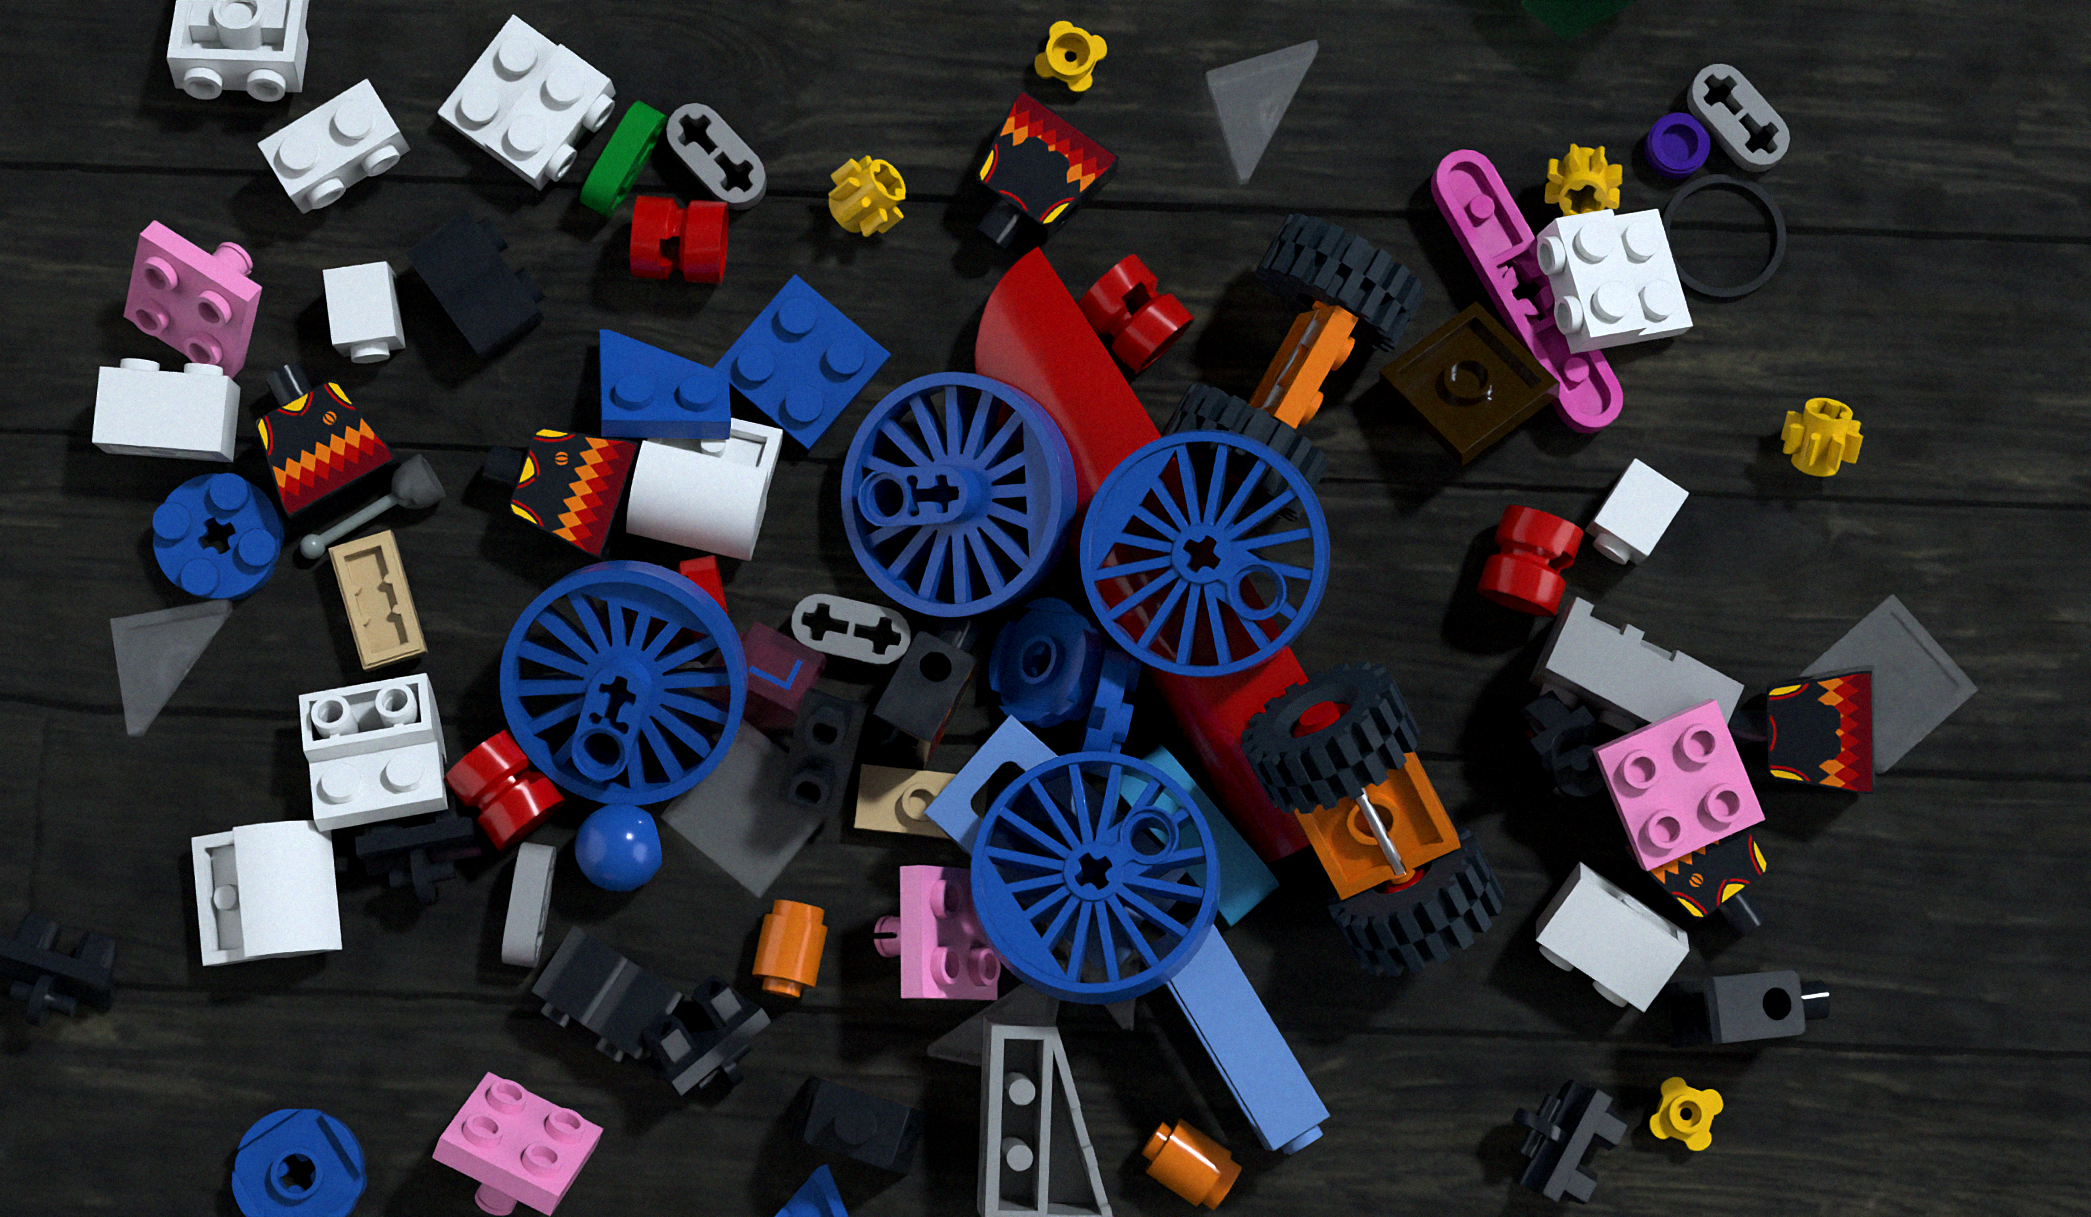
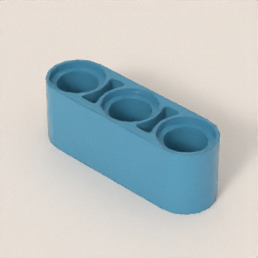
(1243, 874)

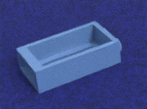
(956, 819)
(1245, 1045)

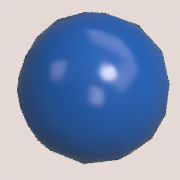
(618, 847)

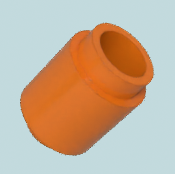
(790, 948)
(1190, 1163)

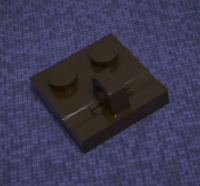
(1469, 383)

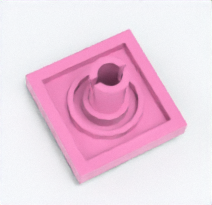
(194, 298)
(1678, 784)
(939, 938)
(516, 1146)

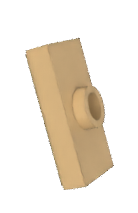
(378, 601)
(897, 797)

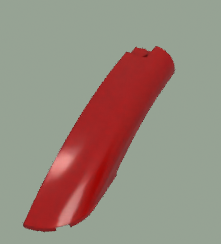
(1047, 349)

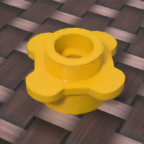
(1066, 39)
(1668, 1121)

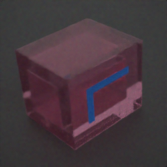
(779, 667)

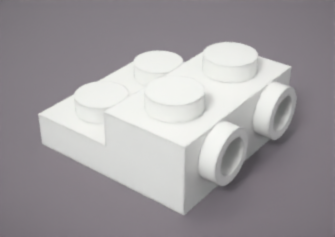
(238, 47)
(529, 103)
(1612, 279)

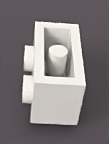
(334, 147)
(166, 411)
(1610, 938)

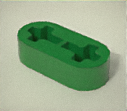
(623, 159)

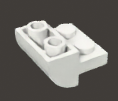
(705, 489)
(374, 751)
(266, 892)

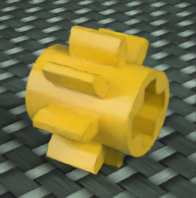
(1583, 181)
(867, 196)
(1821, 437)

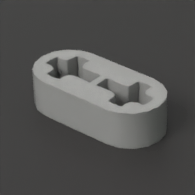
(1749, 108)
(727, 146)
(855, 615)
(529, 904)

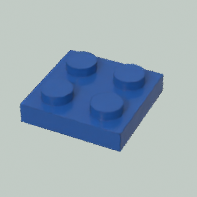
(802, 363)

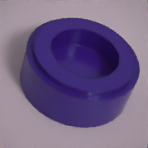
(1677, 145)

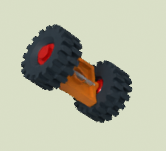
(1344, 299)
(1351, 775)

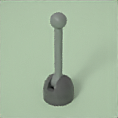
(412, 486)

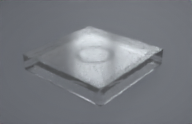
(1912, 677)
(737, 813)

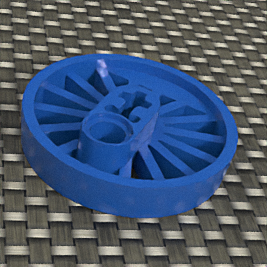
(963, 463)
(1122, 499)
(651, 680)
(1012, 930)

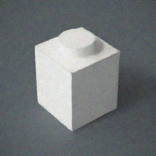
(364, 311)
(1635, 514)

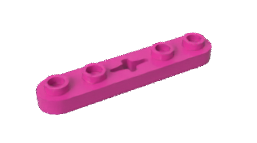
(1498, 235)

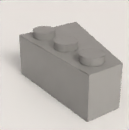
(1622, 674)
(1032, 1127)

